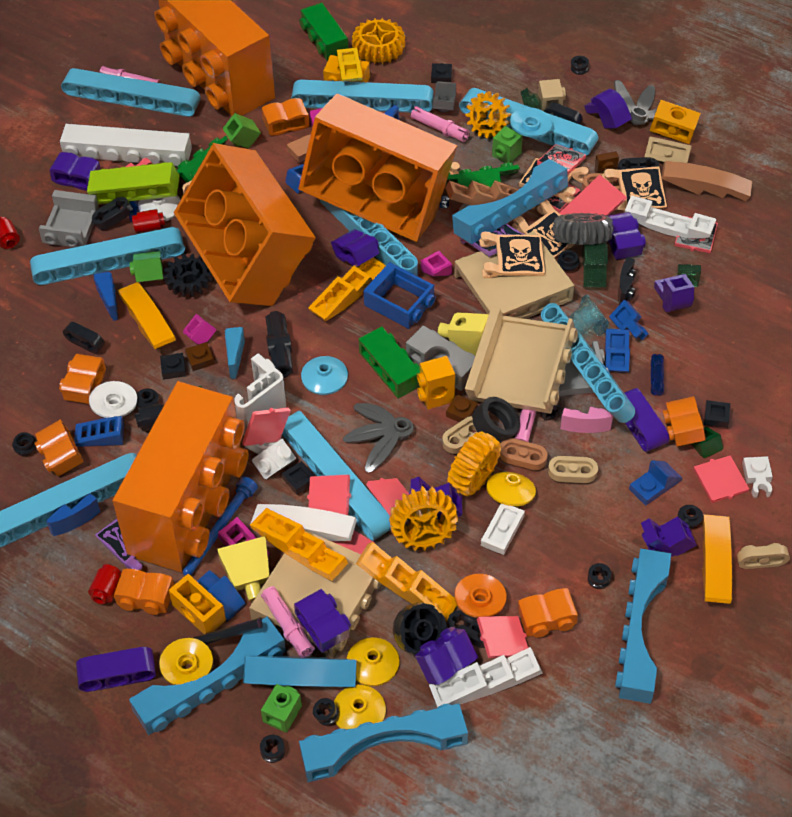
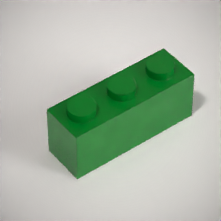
(323, 30)
(389, 361)

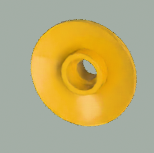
(511, 488)
(185, 652)
(375, 671)
(351, 717)

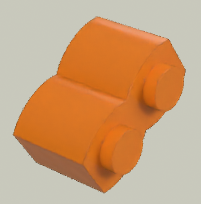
(285, 116)
(82, 377)
(684, 421)
(58, 448)
(143, 591)
(547, 612)

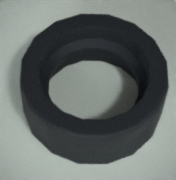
(503, 411)

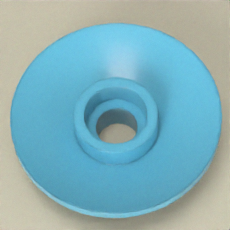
(531, 122)
(324, 375)

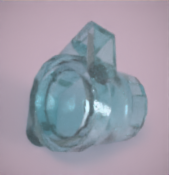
(589, 317)

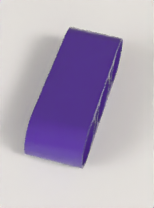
(645, 424)
(115, 669)

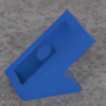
(654, 482)
(224, 592)

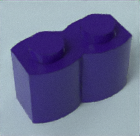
(73, 170)
(626, 238)
(355, 247)
(322, 620)
(446, 656)

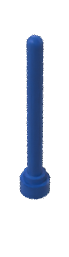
(245, 488)

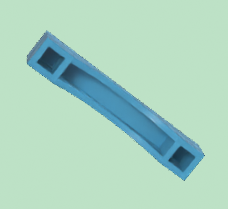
(544, 182)
(639, 671)
(163, 704)
(438, 728)

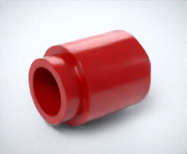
(148, 221)
(8, 234)
(104, 584)

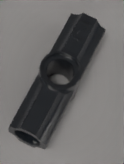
(279, 343)

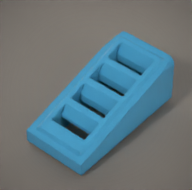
(234, 345)

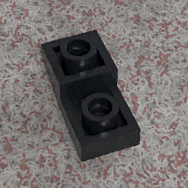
(626, 282)

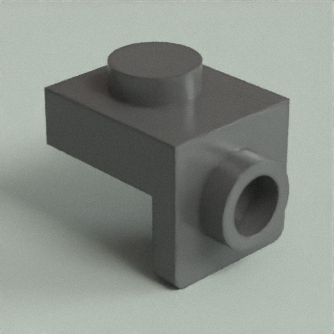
(444, 96)

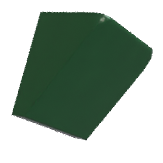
(711, 444)

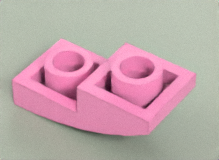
(595, 421)

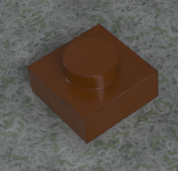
(606, 161)
(199, 356)
(461, 408)

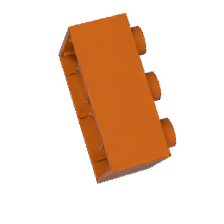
(218, 51)
(376, 166)
(243, 225)
(181, 477)

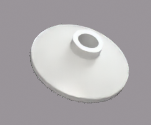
(165, 205)
(113, 399)

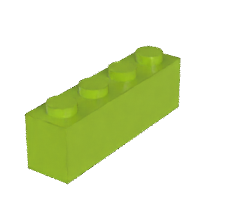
(134, 182)

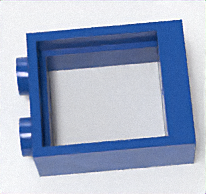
(395, 275)

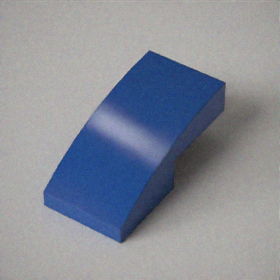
(617, 350)
(69, 519)

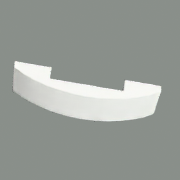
(669, 223)

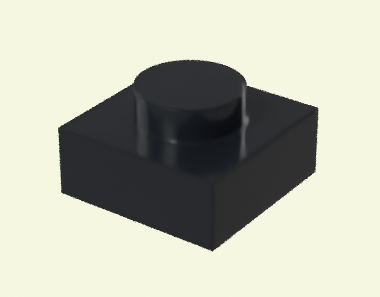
(441, 72)
(173, 366)
(717, 414)
(298, 477)

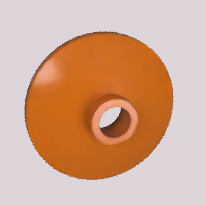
(483, 588)

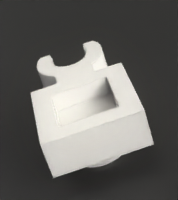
(758, 471)

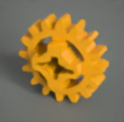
(479, 113)

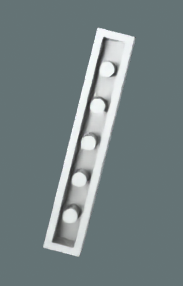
(125, 144)

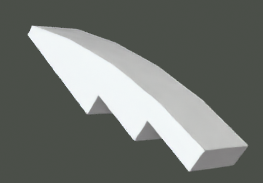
(320, 522)
(487, 679)

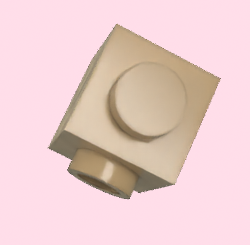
(551, 91)

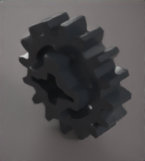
(188, 275)

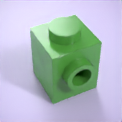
(241, 131)
(507, 145)
(147, 266)
(281, 707)

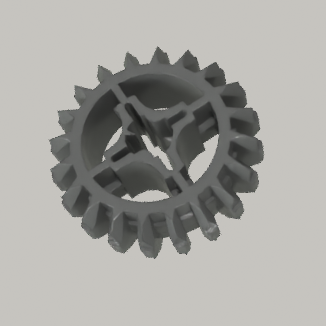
(583, 228)

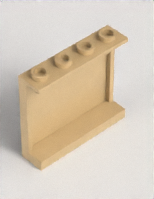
(516, 294)
(521, 361)
(294, 582)

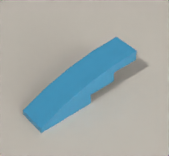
(299, 671)

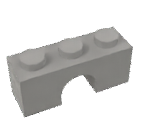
(429, 345)

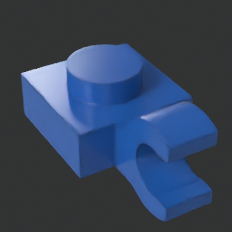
(627, 319)

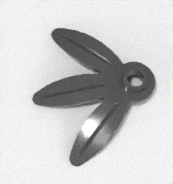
(640, 112)
(386, 426)

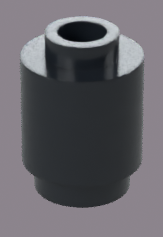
(148, 415)

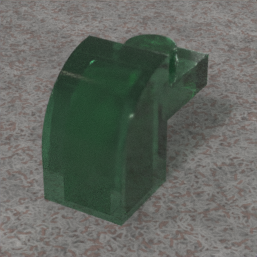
(594, 265)

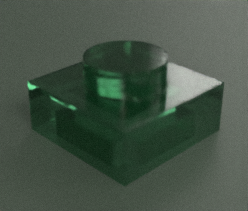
(530, 99)
(693, 272)

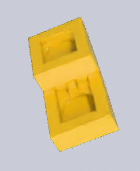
(349, 64)

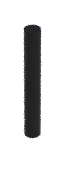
(230, 631)

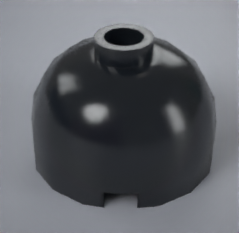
(416, 626)

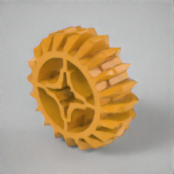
(378, 40)
(474, 463)
(424, 526)

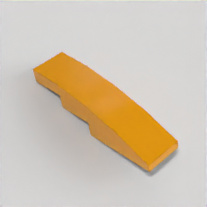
(346, 290)
(146, 315)
(298, 544)
(717, 559)
(404, 581)

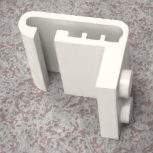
(265, 391)

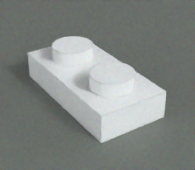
(502, 528)

